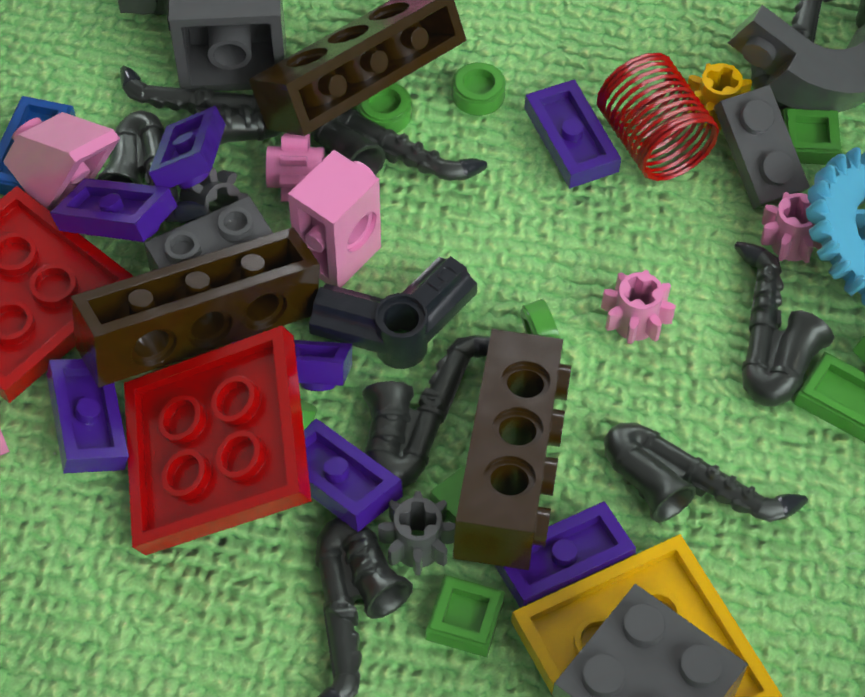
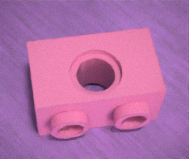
(338, 216)

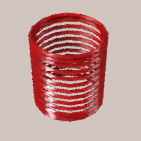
(656, 136)

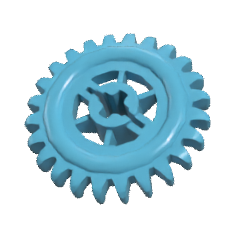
(834, 211)

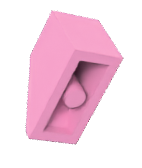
(58, 155)

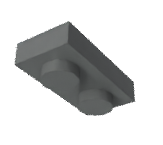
(761, 146)

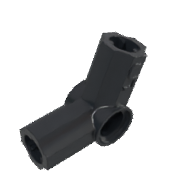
(370, 320)

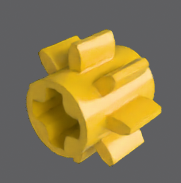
(717, 84)

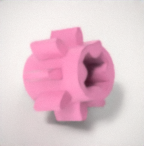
(291, 162)
(788, 228)
(638, 306)

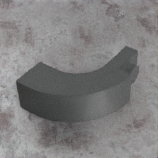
(800, 70)

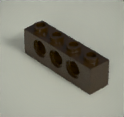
(355, 63)
(194, 306)
(508, 450)

